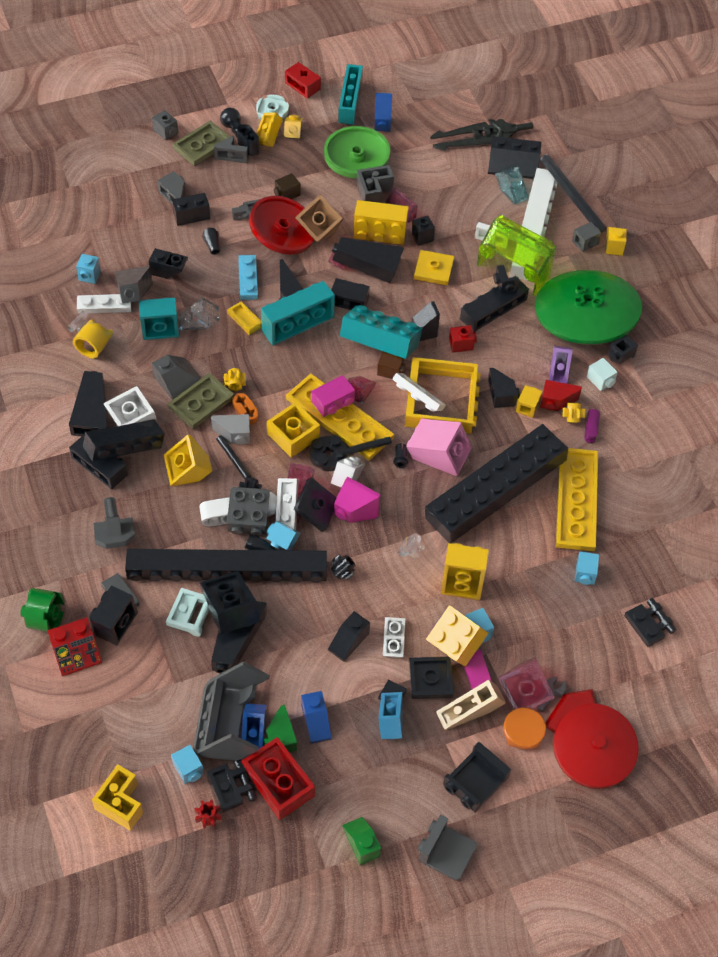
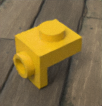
(293, 126)

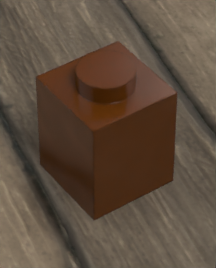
(390, 365)

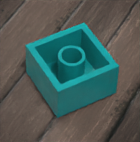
(158, 318)

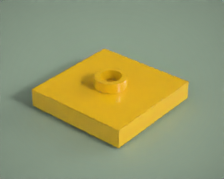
(434, 267)

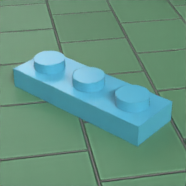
(248, 277)

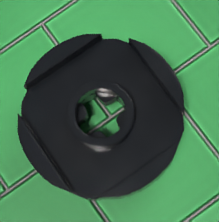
(320, 446)

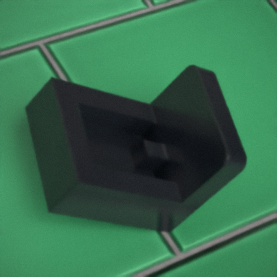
(504, 283)

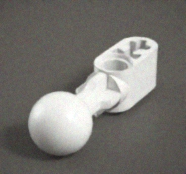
(216, 511)

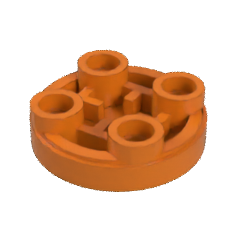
(524, 728)

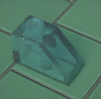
(512, 184)

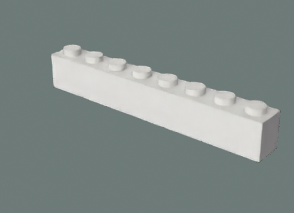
(537, 209)

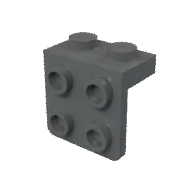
(248, 511)
(446, 849)

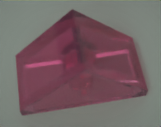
(362, 387)

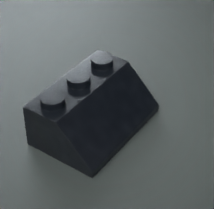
(514, 153)

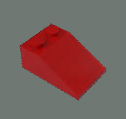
(279, 778)

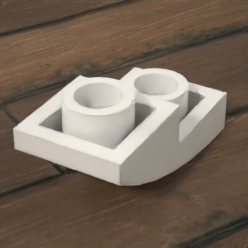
(394, 637)

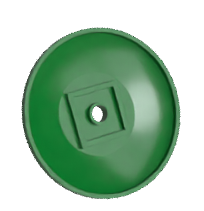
(569, 316)

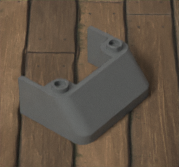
(222, 713)

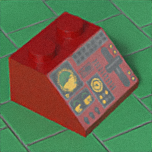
(74, 646)

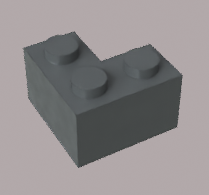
(374, 182)

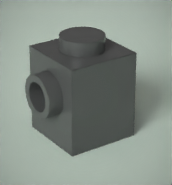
(165, 125)

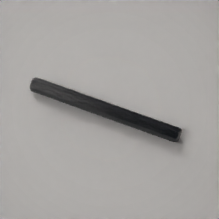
(571, 191)

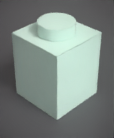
(602, 374)

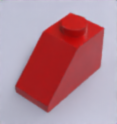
(558, 394)

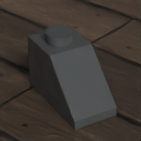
(172, 186)

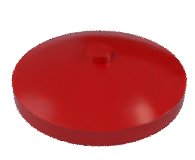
(276, 227)
(595, 746)

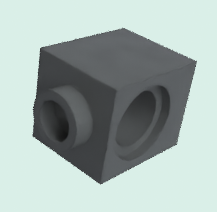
(586, 236)

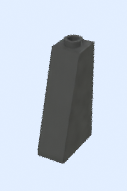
(133, 283)

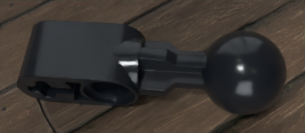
(245, 134)

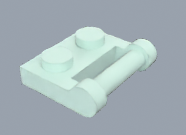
(183, 610)

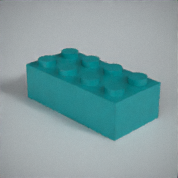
(297, 312)
(381, 331)

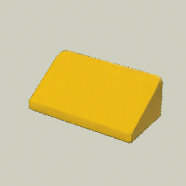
(269, 128)

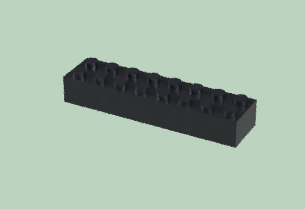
(496, 483)

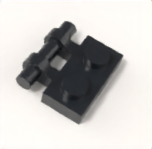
(645, 625)
(225, 787)

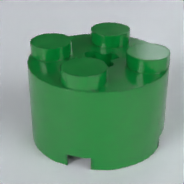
(43, 609)

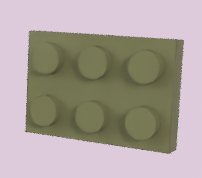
(200, 143)
(201, 401)

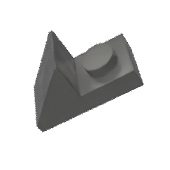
(228, 151)

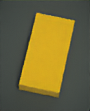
(244, 318)

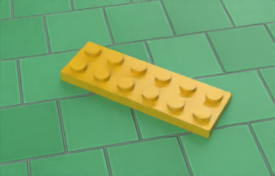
(348, 422)
(577, 501)

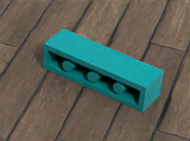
(350, 94)

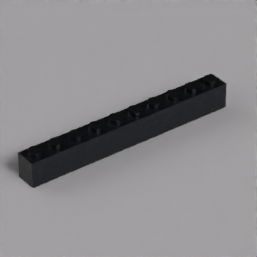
(209, 564)

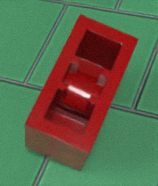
(302, 80)

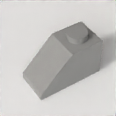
(232, 427)

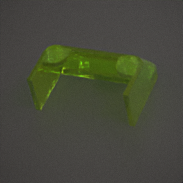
(521, 247)

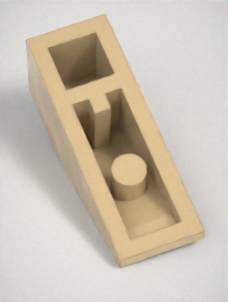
(471, 705)

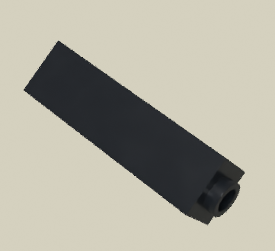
(368, 257)
(89, 406)
(232, 645)

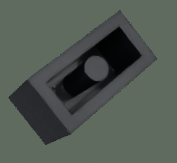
(191, 209)
(350, 294)

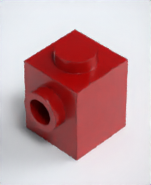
(462, 338)

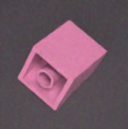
(440, 445)

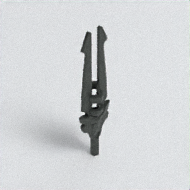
(496, 128)

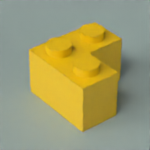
(115, 801)

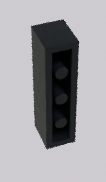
(492, 305)
(123, 440)

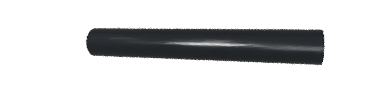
(364, 446)
(233, 457)

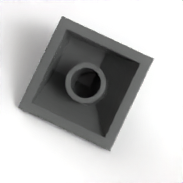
(174, 374)

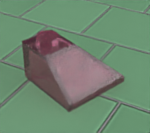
(526, 685)

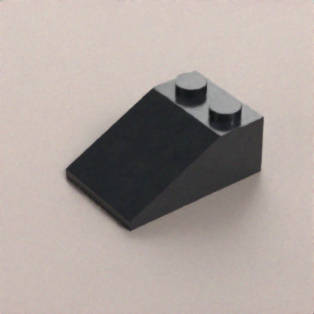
(230, 602)

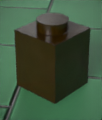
(287, 187)

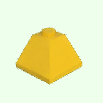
(187, 462)

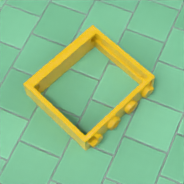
(449, 369)

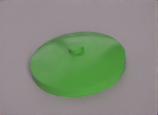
(356, 149)

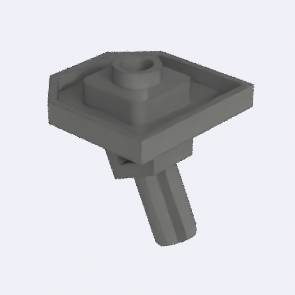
(113, 531)

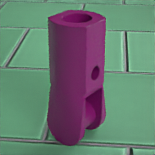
(592, 424)

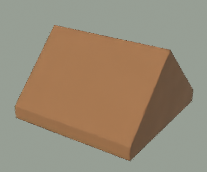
(320, 219)

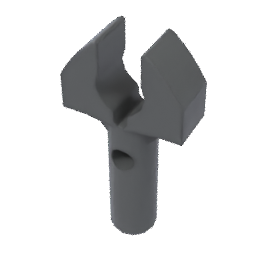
(557, 692)

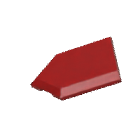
(567, 703)

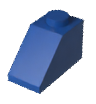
(383, 111)
(316, 717)
(254, 724)

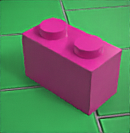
(333, 396)

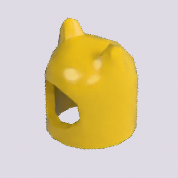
(95, 335)

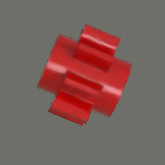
(204, 818)

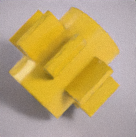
(235, 379)
(574, 412)

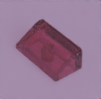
(398, 198)

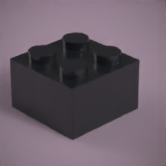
(110, 617)

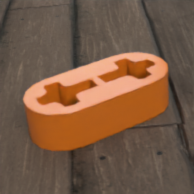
(248, 407)

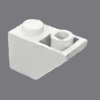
(349, 467)

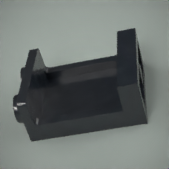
(477, 777)

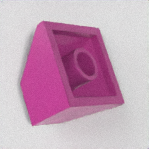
(356, 502)

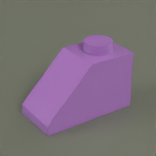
(560, 364)

